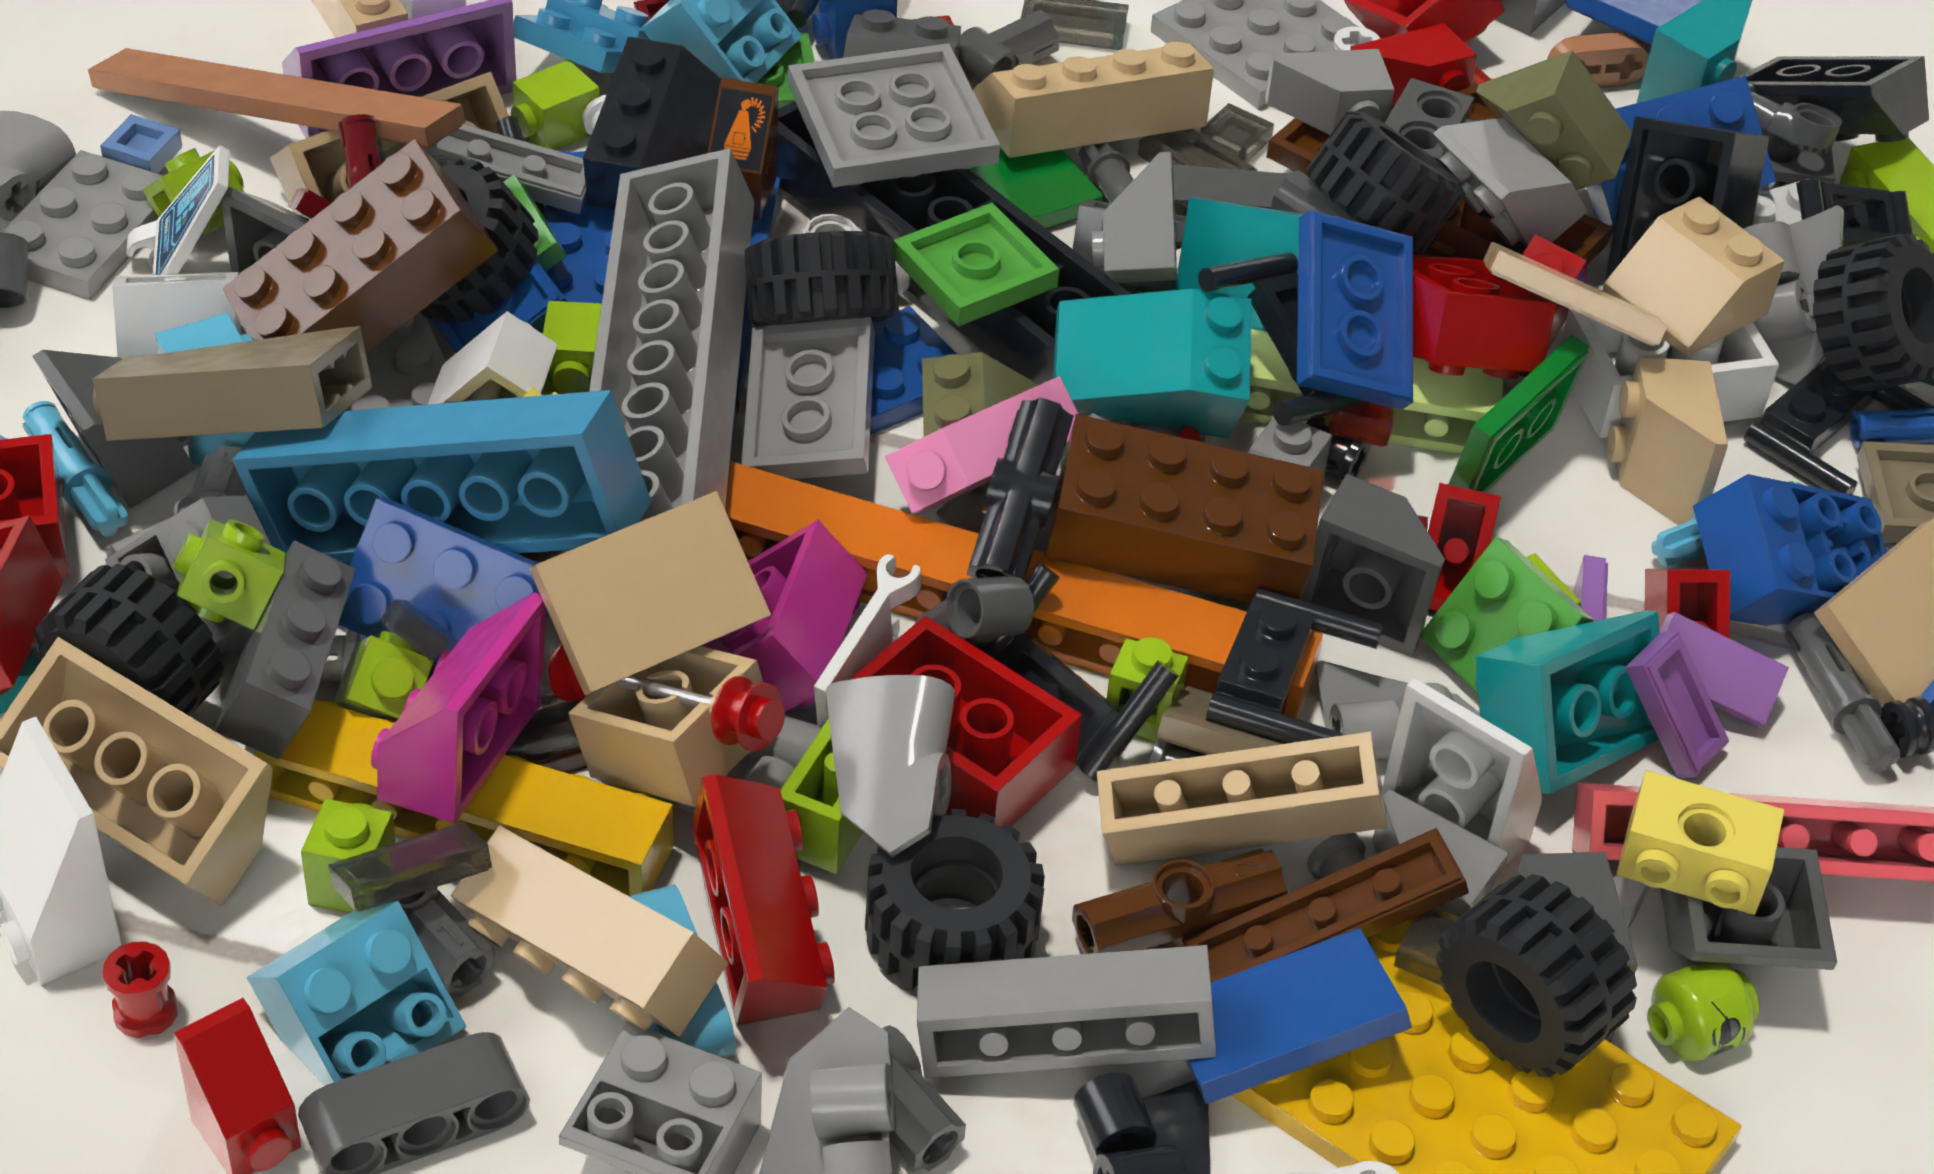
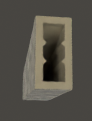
(234, 387)

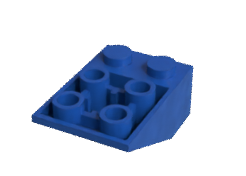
(1786, 545)

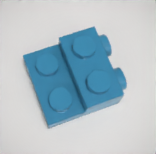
(582, 31)

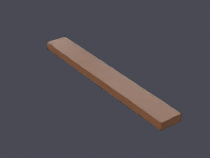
(275, 95)

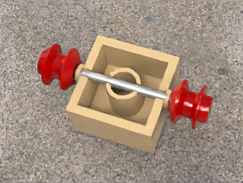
(672, 720)

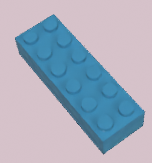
(502, 469)

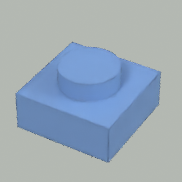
(142, 143)

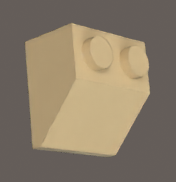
(1698, 276)
(1669, 435)

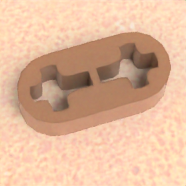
(1608, 57)

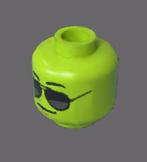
(1704, 1009)

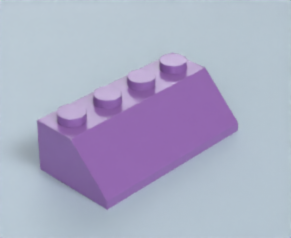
(416, 53)

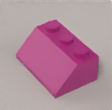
(811, 598)
(465, 714)

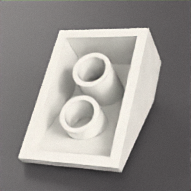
(1464, 769)
(50, 864)

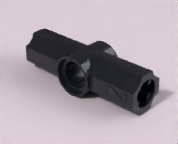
(1021, 490)

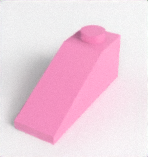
(964, 451)

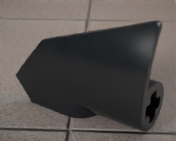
(1144, 1134)

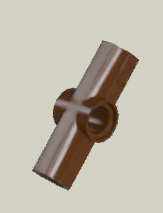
(1177, 903)

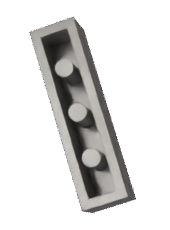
(1065, 1012)

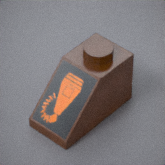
(749, 126)

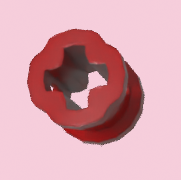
(139, 980)

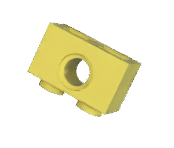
(1700, 842)

